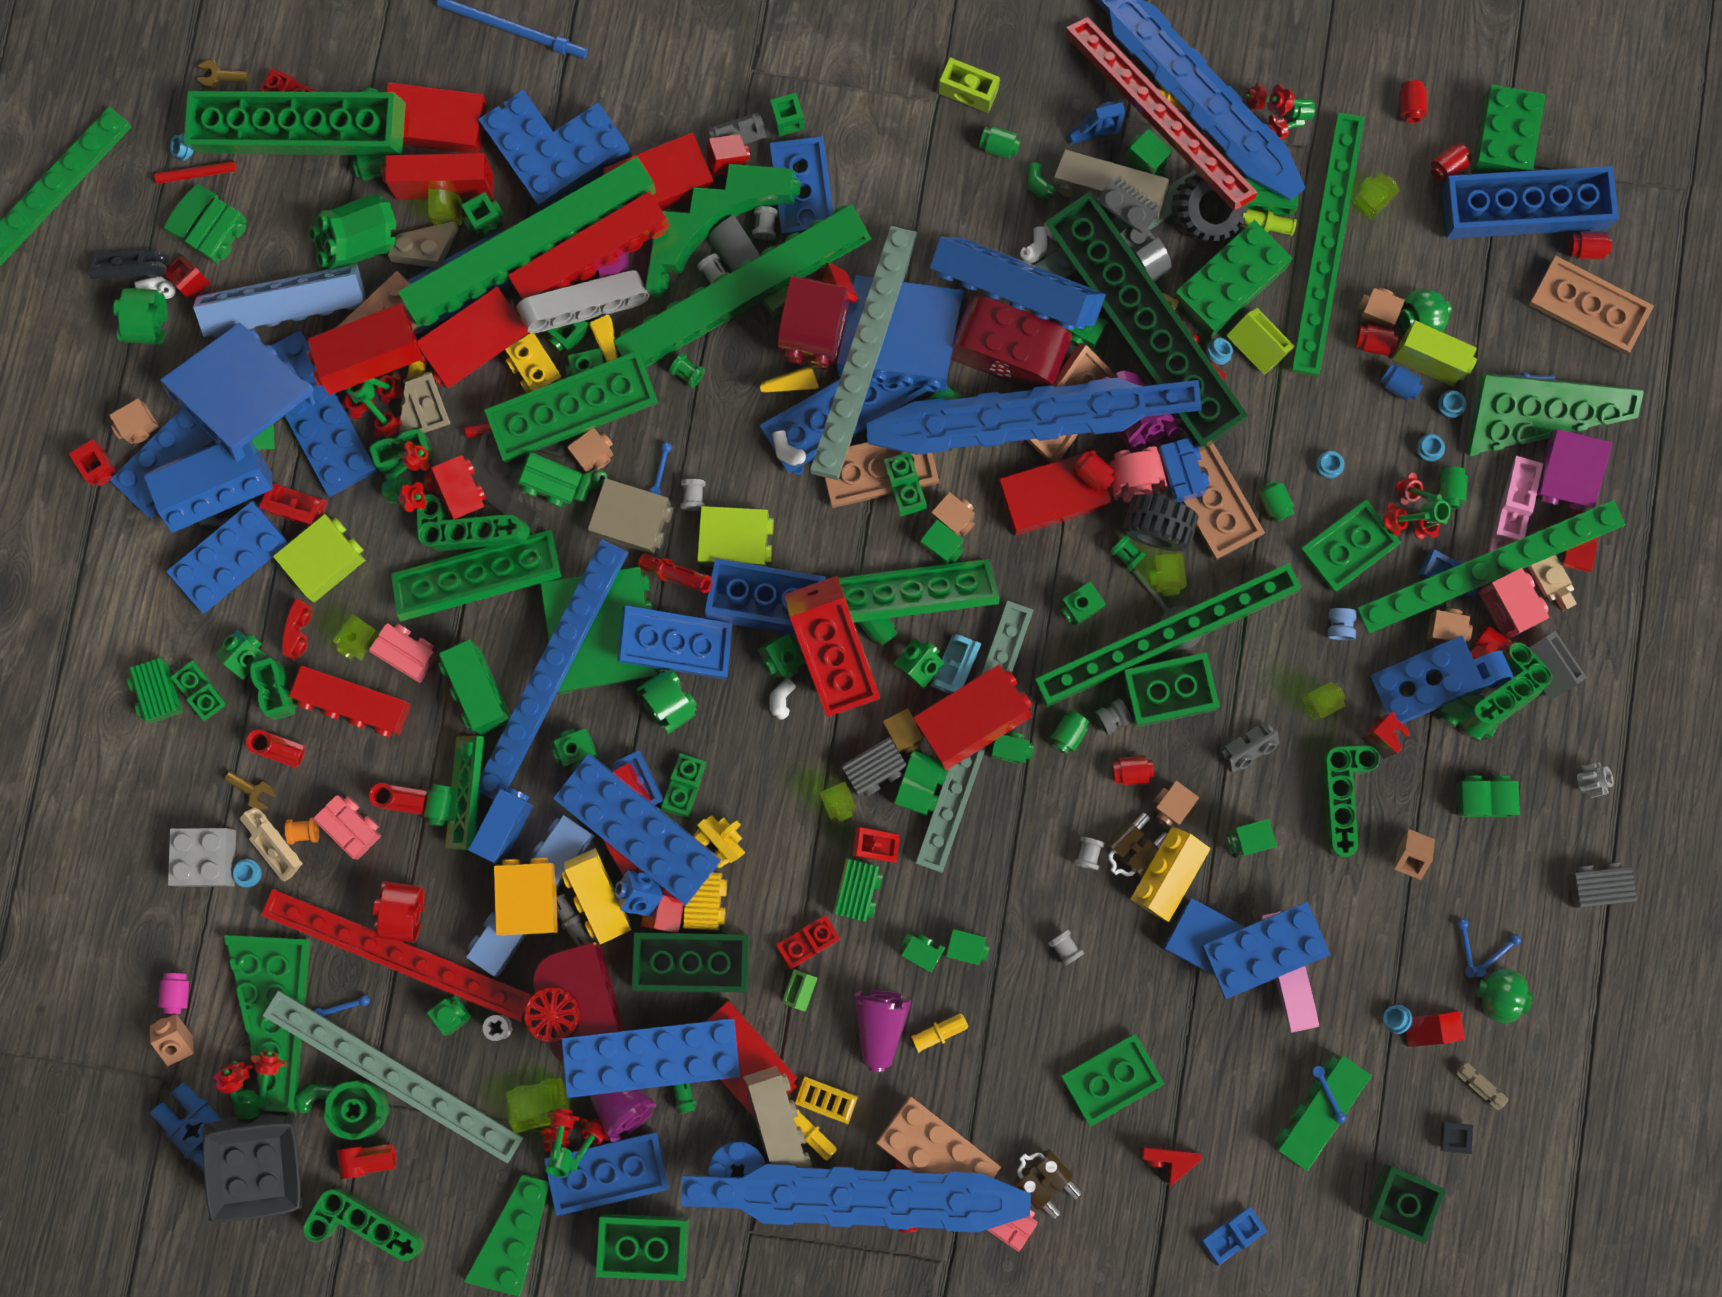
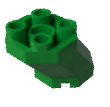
(353, 232)

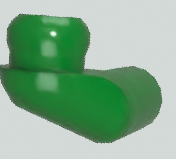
(1037, 185)
(588, 482)
(310, 1094)

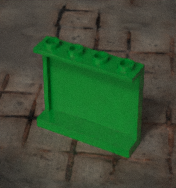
(598, 654)

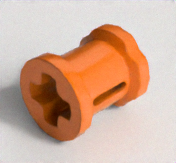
(301, 831)

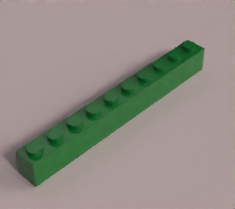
(505, 253)
(745, 287)
(1167, 635)

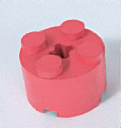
(1138, 473)

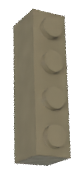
(1085, 174)
(775, 1118)

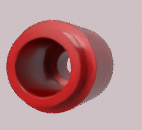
(1413, 101)
(1451, 162)
(1590, 245)
(1376, 339)
(1094, 471)
(1132, 770)

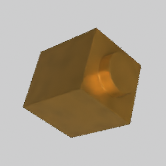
(903, 732)

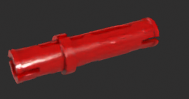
(667, 570)

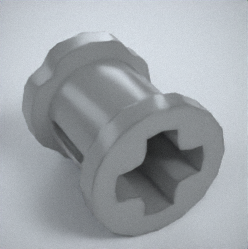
(765, 223)
(711, 267)
(692, 494)
(1089, 853)
(1066, 948)
(506, 1026)

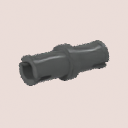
(571, 922)

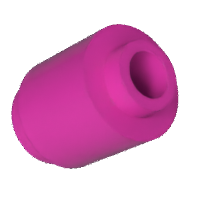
(173, 993)

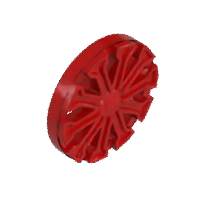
(552, 1014)

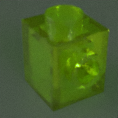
(1376, 195)
(1168, 574)
(355, 638)
(1324, 701)
(838, 802)

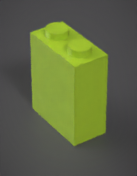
(1435, 354)
(735, 535)
(320, 557)

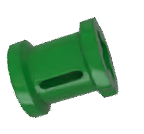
(687, 370)
(1130, 562)

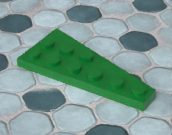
(1527, 409)
(261, 970)

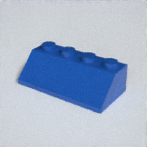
(206, 484)
(754, 595)

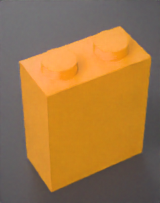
(525, 897)

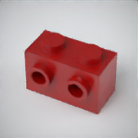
(457, 486)

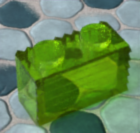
(532, 1103)

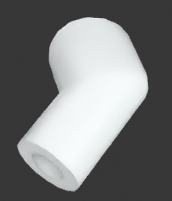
(1037, 249)
(166, 286)
(786, 452)
(778, 699)

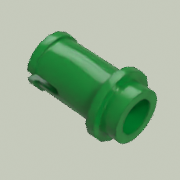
(683, 1098)

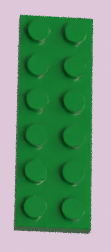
(571, 406)
(475, 576)
(920, 590)

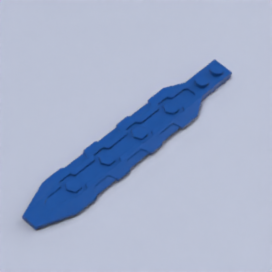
(1210, 102)
(1027, 415)
(863, 1197)

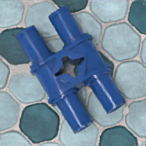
(180, 1130)

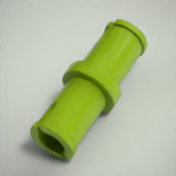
(1270, 222)

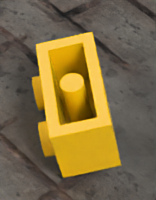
(532, 363)

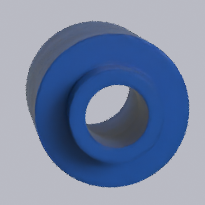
(1402, 382)

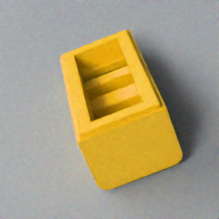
(605, 336)
(796, 380)
(845, 1117)

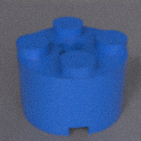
(736, 1153)

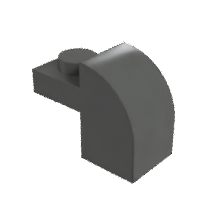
(1149, 252)

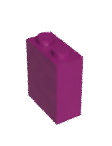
(1573, 469)

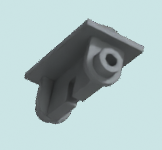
(748, 127)
(1262, 741)

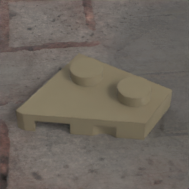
(424, 246)
(422, 405)

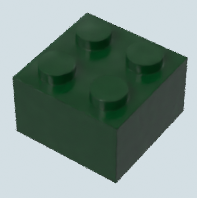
(1405, 1203)

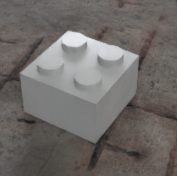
(202, 857)

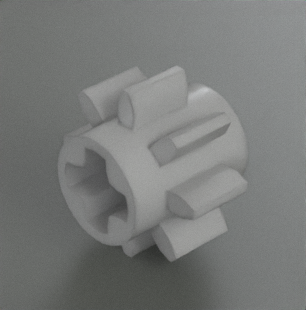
(1595, 779)

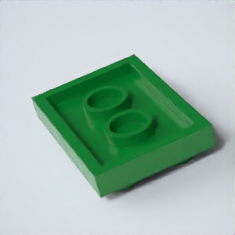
(1350, 546)
(1112, 1079)

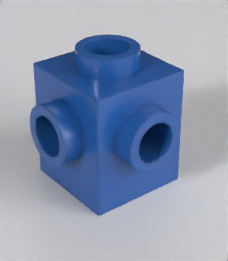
(638, 893)

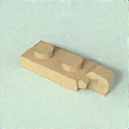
(1553, 582)
(271, 844)

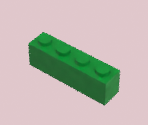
(1315, 1120)

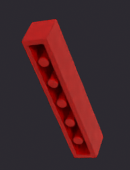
(592, 248)

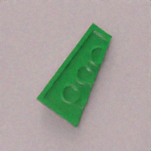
(509, 1248)

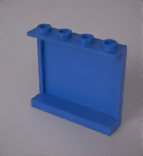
(917, 338)
(236, 389)

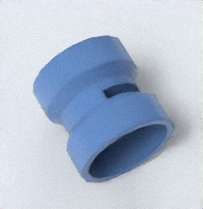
(1342, 624)

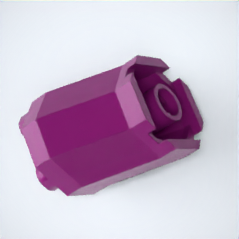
(1151, 430)

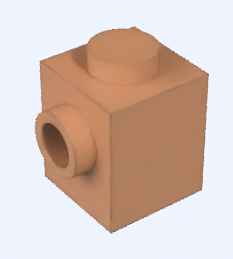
(1380, 308)
(134, 422)
(592, 450)
(955, 514)
(1448, 625)
(1174, 804)
(1414, 854)
(171, 1039)

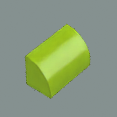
(1260, 340)

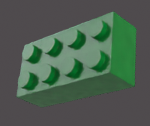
(1232, 279)

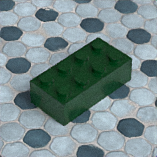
(691, 962)

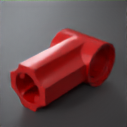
(1488, 642)
(277, 748)
(400, 800)
(359, 1160)

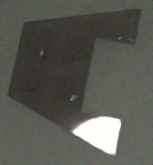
(499, 478)

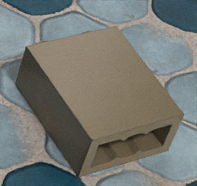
(630, 516)

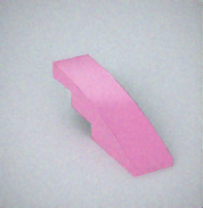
(1516, 503)
(1297, 998)

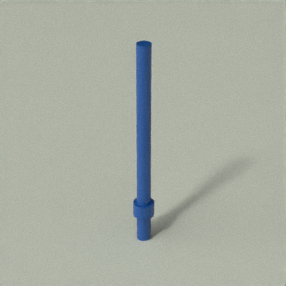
(559, 44)

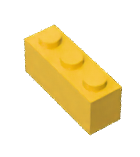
(1170, 873)
(595, 896)

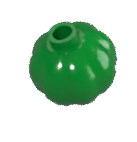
(1425, 307)
(1505, 996)

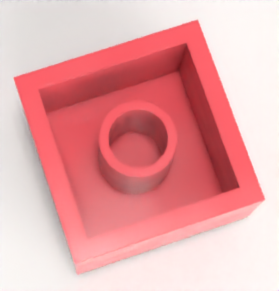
(1514, 603)

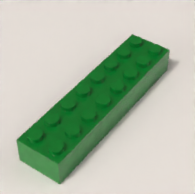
(295, 123)

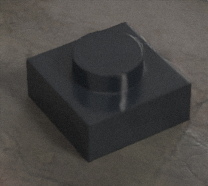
(1456, 1137)

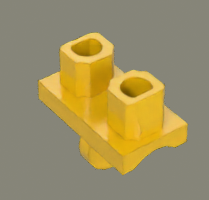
(723, 837)

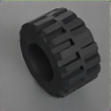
(1190, 218)
(1160, 522)

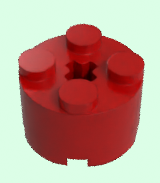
(398, 912)

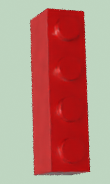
(349, 700)

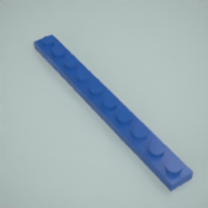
(552, 669)

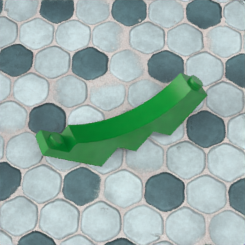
(745, 190)

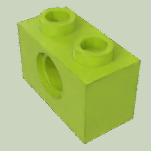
(969, 85)

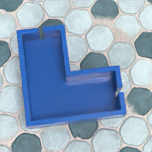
(558, 161)

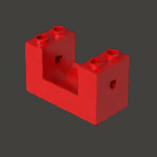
(831, 646)

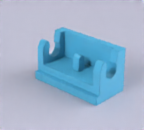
(957, 664)

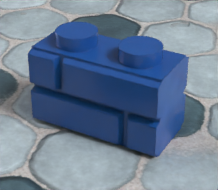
(1183, 470)

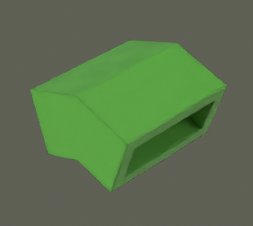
(799, 990)

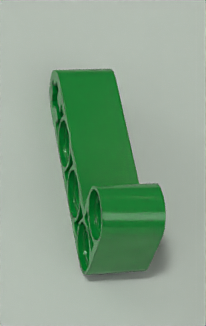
(473, 527)
(1529, 680)
(1346, 803)
(368, 1230)

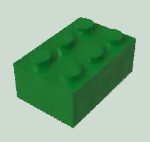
(1508, 130)
(474, 688)
(1170, 690)
(642, 1247)

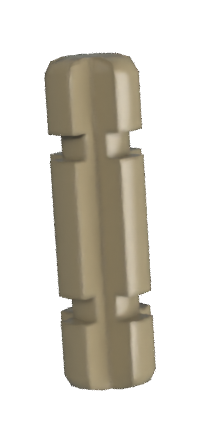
(1482, 1086)

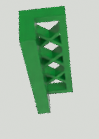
(464, 792)

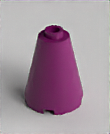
(880, 1026)
(622, 1111)

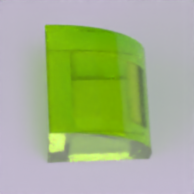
(444, 207)

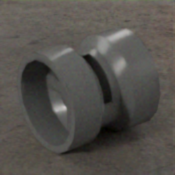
(1114, 716)

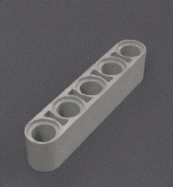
(582, 301)

